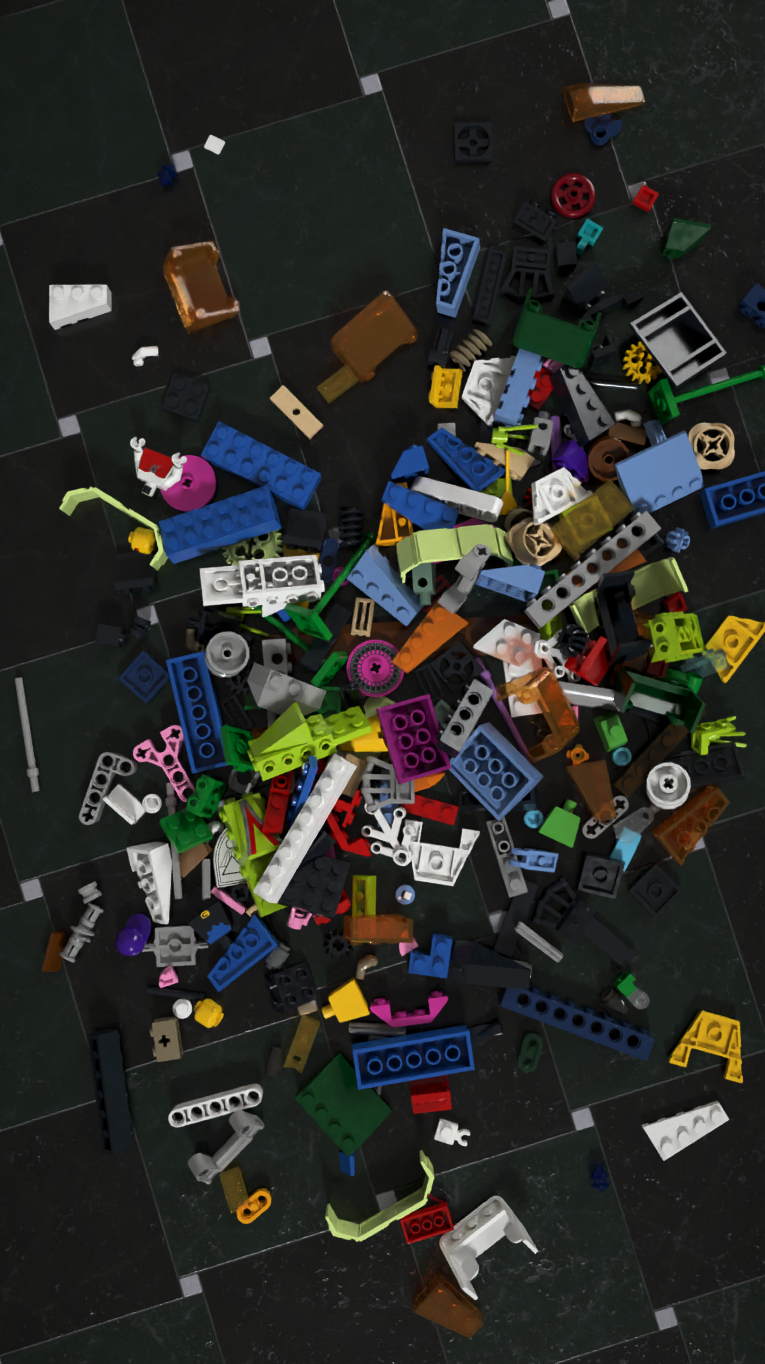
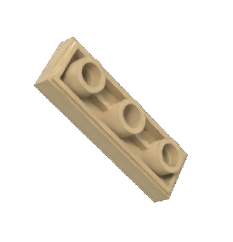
(289, 404)

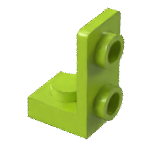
(700, 738)

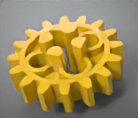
(633, 368)

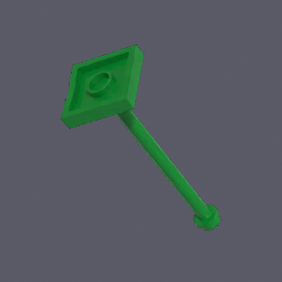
(665, 403)
(307, 619)
(329, 667)

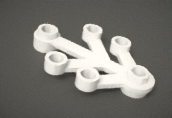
(547, 656)
(390, 835)

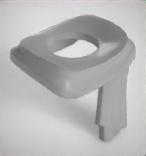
(234, 784)

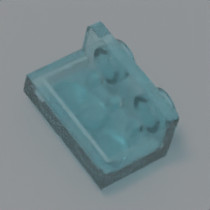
(709, 663)

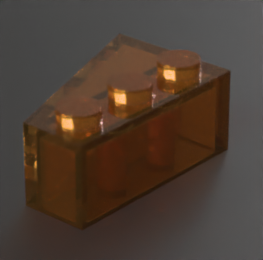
(595, 788)
(378, 929)
(448, 1307)

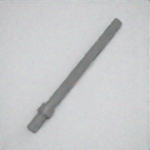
(32, 771)
(171, 803)

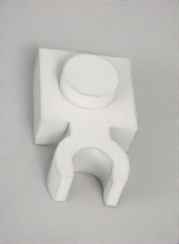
(448, 1132)

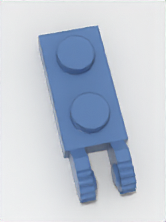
(535, 859)

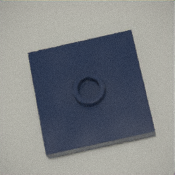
(144, 677)

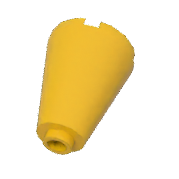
(369, 742)

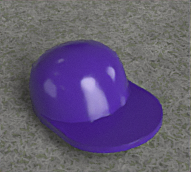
(133, 937)

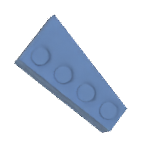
(456, 265)
(517, 389)
(385, 586)

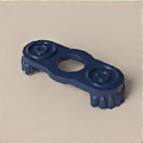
(330, 548)

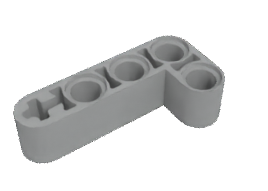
(103, 789)

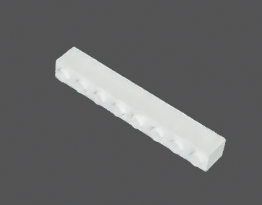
(305, 829)

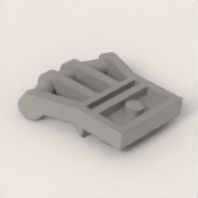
(396, 793)

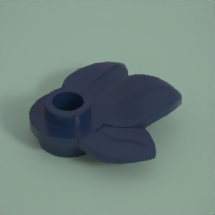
(602, 126)

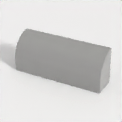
(589, 696)

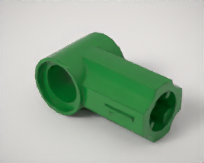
(690, 679)

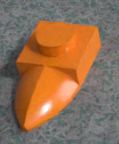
(427, 781)

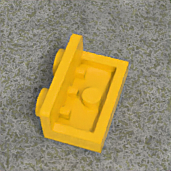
(445, 387)

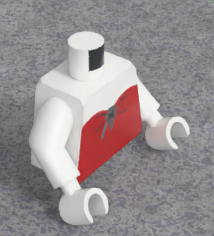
(155, 468)

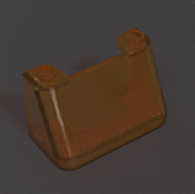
(198, 286)
(373, 336)

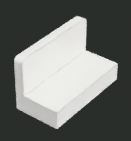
(125, 804)

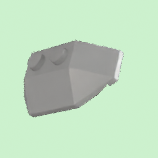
(279, 691)

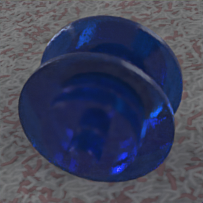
(167, 174)
(600, 1179)

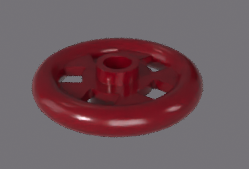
(566, 209)

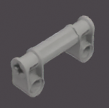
(469, 570)
(245, 1127)

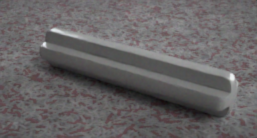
(538, 941)
(376, 1029)

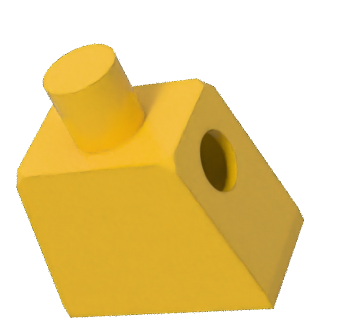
(346, 1002)

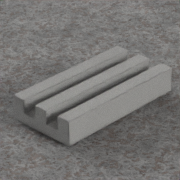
(206, 879)

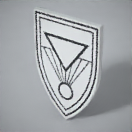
(225, 864)

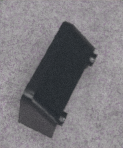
(617, 618)

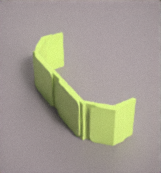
(73, 497)
(450, 545)
(650, 584)
(359, 1232)

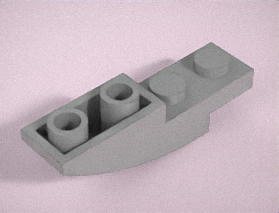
(502, 846)

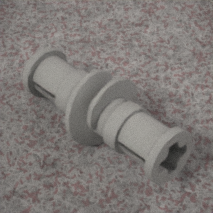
(81, 932)

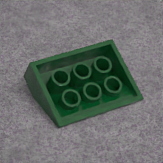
(340, 1107)

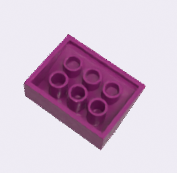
(410, 738)

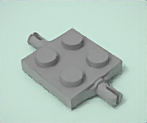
(175, 946)

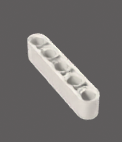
(466, 501)
(209, 1111)

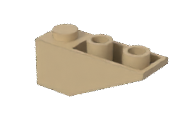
(517, 464)

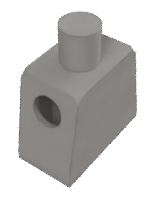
(540, 437)

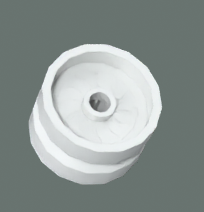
(668, 774)

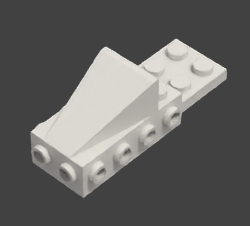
(264, 583)

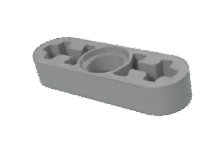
(597, 830)

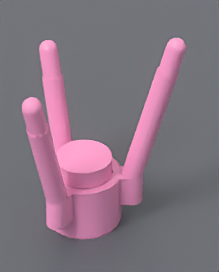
(297, 919)

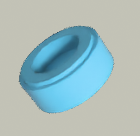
(621, 756)
(533, 818)

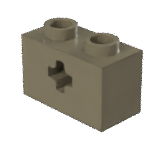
(170, 1028)

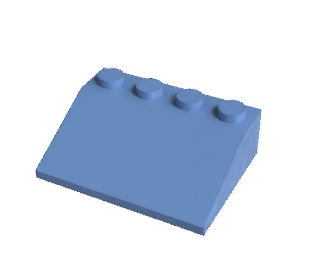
(660, 474)
(516, 581)
(494, 770)

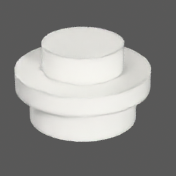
(151, 803)
(182, 1008)

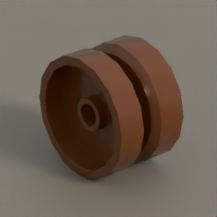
(599, 450)

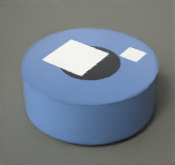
(405, 894)

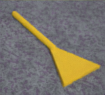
(507, 498)

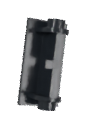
(349, 692)

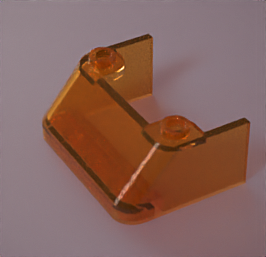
(546, 690)

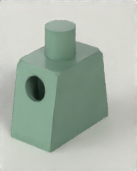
(424, 573)

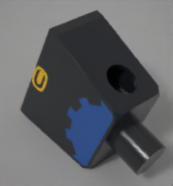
(213, 925)

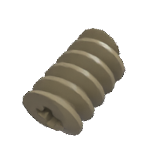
(469, 348)

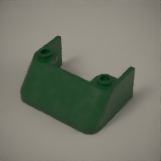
(553, 336)
(659, 696)

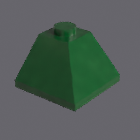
(683, 237)

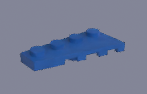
(470, 466)
(418, 508)
(302, 789)
(249, 947)

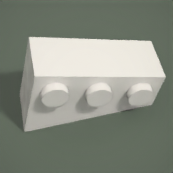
(76, 303)

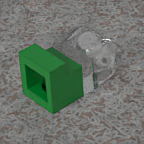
(634, 995)

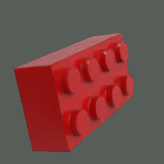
(427, 1223)

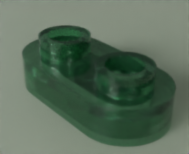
(530, 1051)

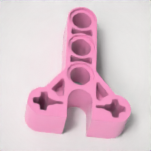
(173, 747)

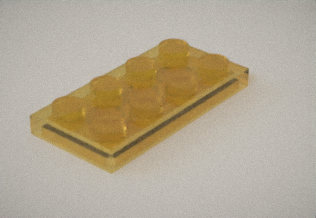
(592, 518)

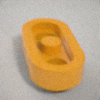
(257, 1206)

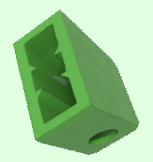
(610, 731)
(561, 824)

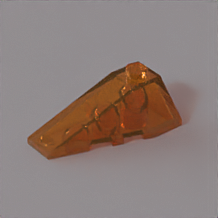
(594, 99)

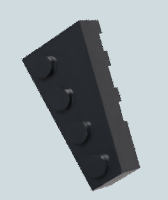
(580, 404)

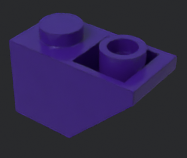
(573, 459)

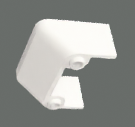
(477, 1234)

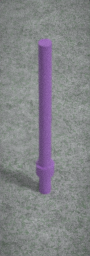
(485, 676)

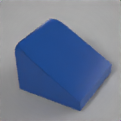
(347, 1164)

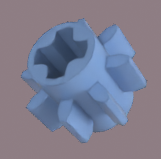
(677, 539)

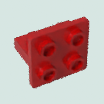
(592, 663)
(342, 805)
(430, 1094)

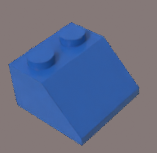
(410, 465)

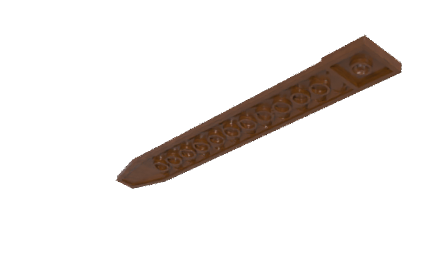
(398, 634)

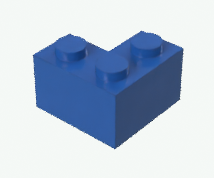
(434, 962)

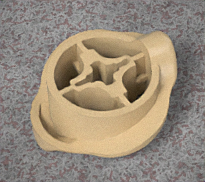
(725, 434)
(528, 545)

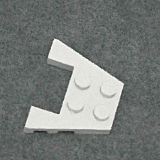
(438, 862)

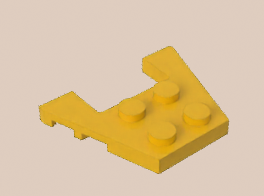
(713, 1035)

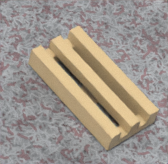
(361, 632)

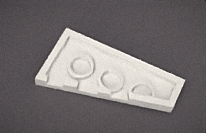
(679, 1131)

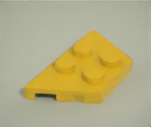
(736, 639)

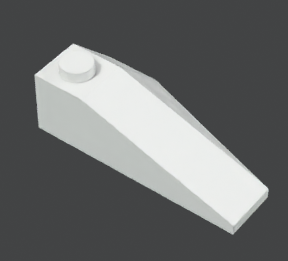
(154, 867)

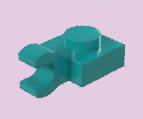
(588, 235)

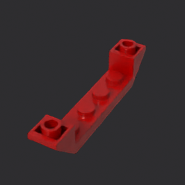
(356, 845)

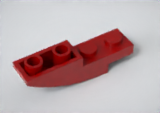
(278, 803)

